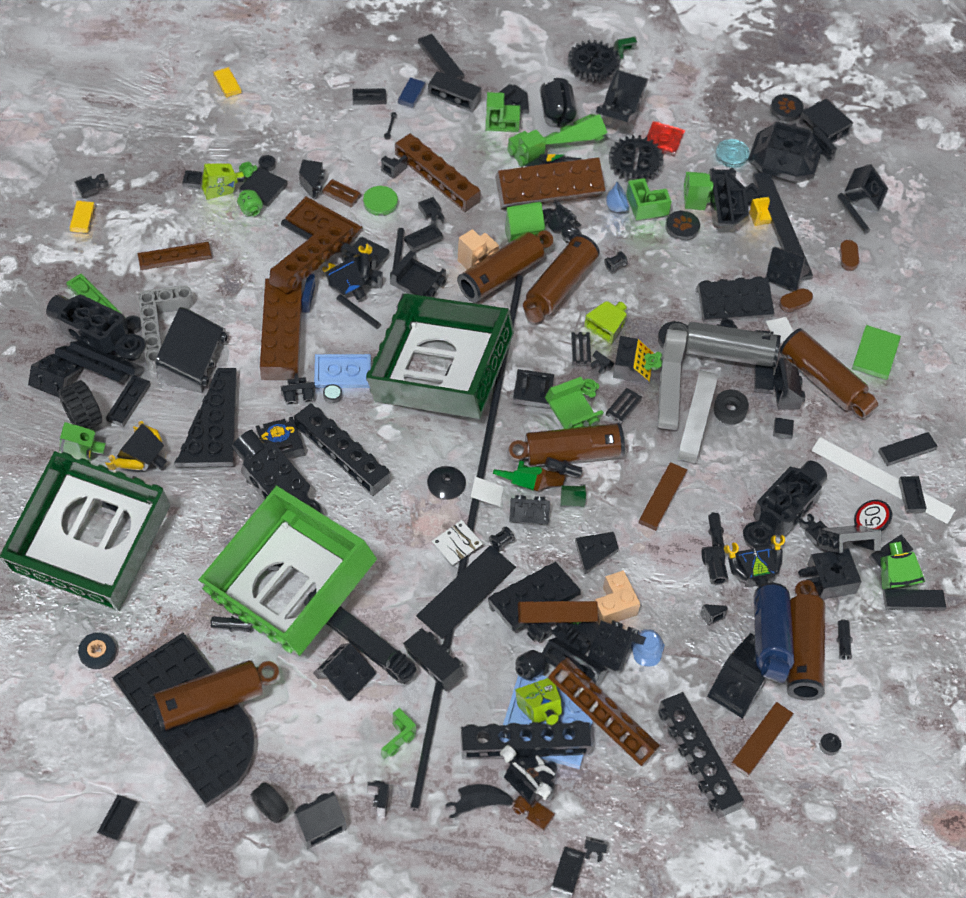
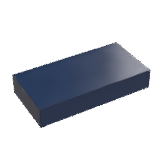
(411, 92)
(308, 293)

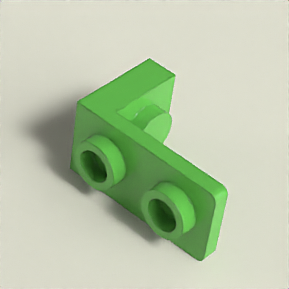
(408, 728)

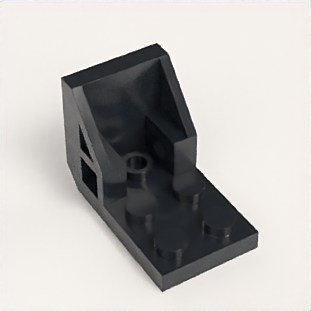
(624, 96)
(739, 679)

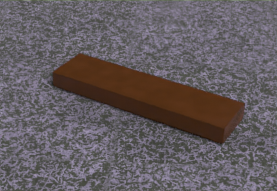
(174, 255)
(663, 496)
(557, 612)
(762, 739)

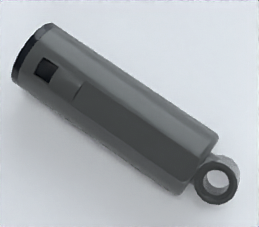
(730, 343)

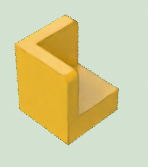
(759, 211)

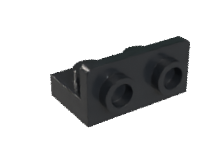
(529, 510)

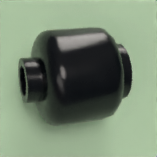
(530, 665)

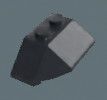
(727, 199)

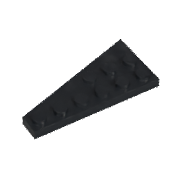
(213, 426)

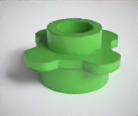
(247, 169)
(656, 364)
(589, 383)

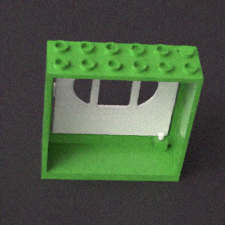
(270, 541)

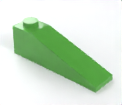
(584, 129)

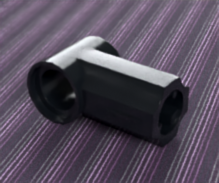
(715, 560)

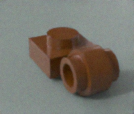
(537, 816)

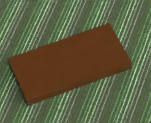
(314, 216)

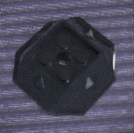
(786, 152)

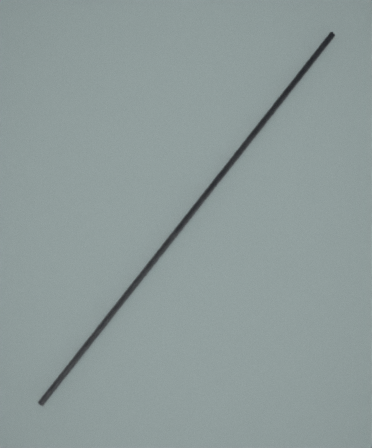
(463, 562)

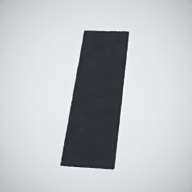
(465, 591)

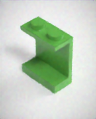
(571, 406)

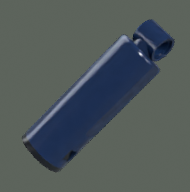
(773, 631)

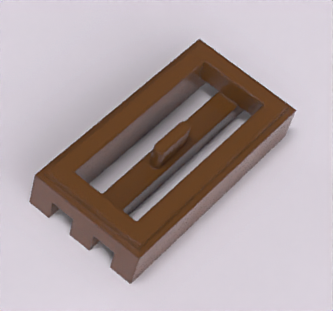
(340, 194)

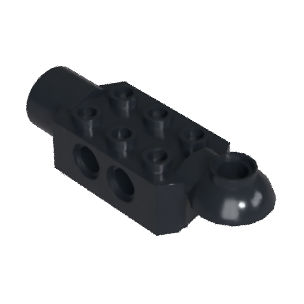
(95, 326)
(268, 467)
(785, 503)

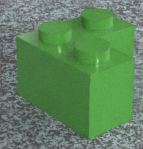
(500, 116)
(526, 146)
(697, 190)
(647, 203)

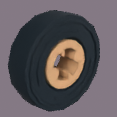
(95, 641)

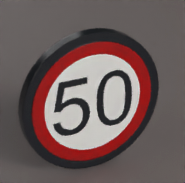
(874, 514)

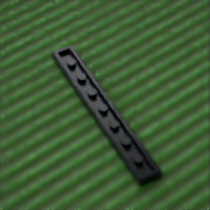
(780, 220)

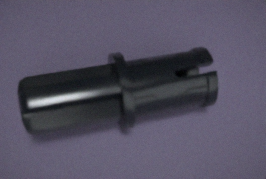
(564, 467)
(715, 530)
(229, 624)
(844, 639)

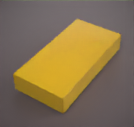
(227, 82)
(82, 216)

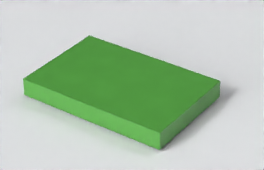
(876, 352)

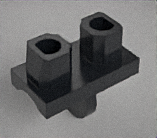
(298, 386)

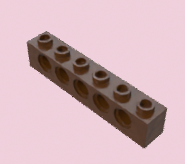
(438, 172)
(310, 255)
(603, 711)

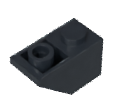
(310, 177)

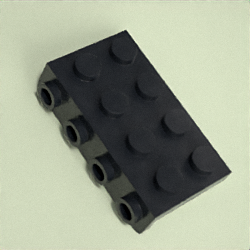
(735, 299)
(545, 585)

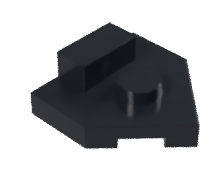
(516, 97)

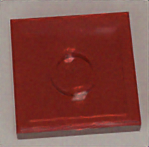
(666, 136)

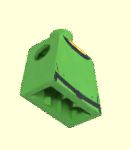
(79, 442)
(900, 568)

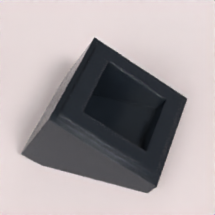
(713, 613)

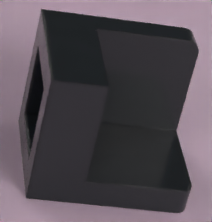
(393, 167)

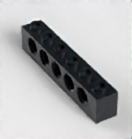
(345, 458)
(680, 707)
(557, 746)

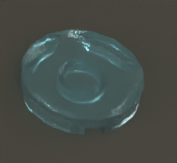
(732, 153)

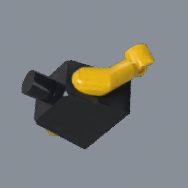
(140, 450)

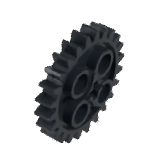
(593, 61)
(623, 155)

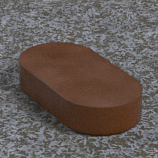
(849, 255)
(796, 300)

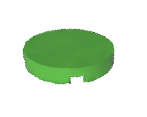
(380, 200)

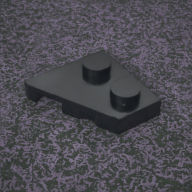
(595, 549)

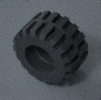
(80, 405)

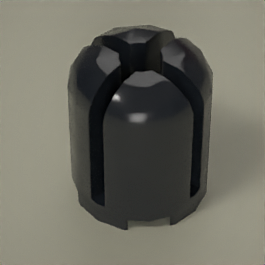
(558, 102)

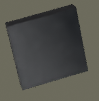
(265, 184)

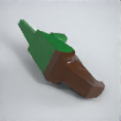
(532, 477)

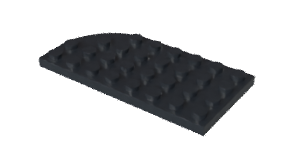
(207, 751)

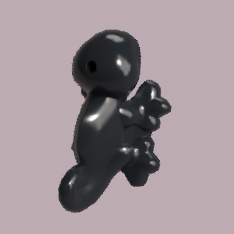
(562, 220)

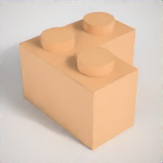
(475, 248)
(619, 601)

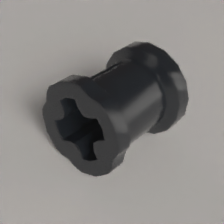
(612, 268)
(501, 538)

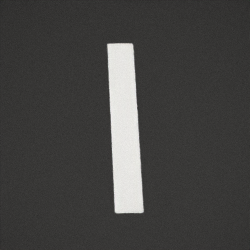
(877, 477)

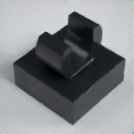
(601, 360)
(595, 845)

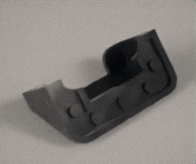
(188, 351)

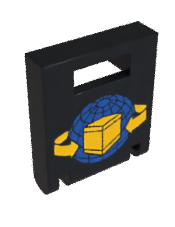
(282, 434)

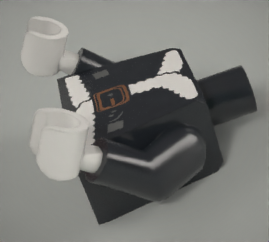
(530, 775)

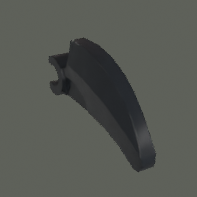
(478, 797)

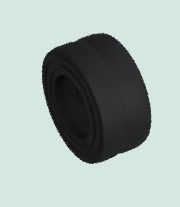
(735, 398)
(269, 802)

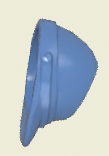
(617, 199)
(651, 651)

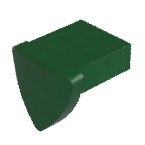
(624, 45)
(573, 495)

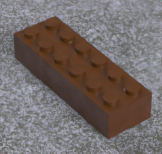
(550, 182)
(281, 332)

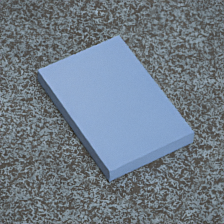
(342, 370)

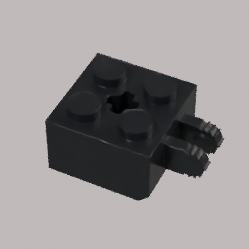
(832, 574)

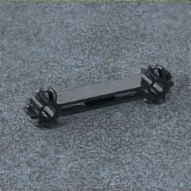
(370, 644)

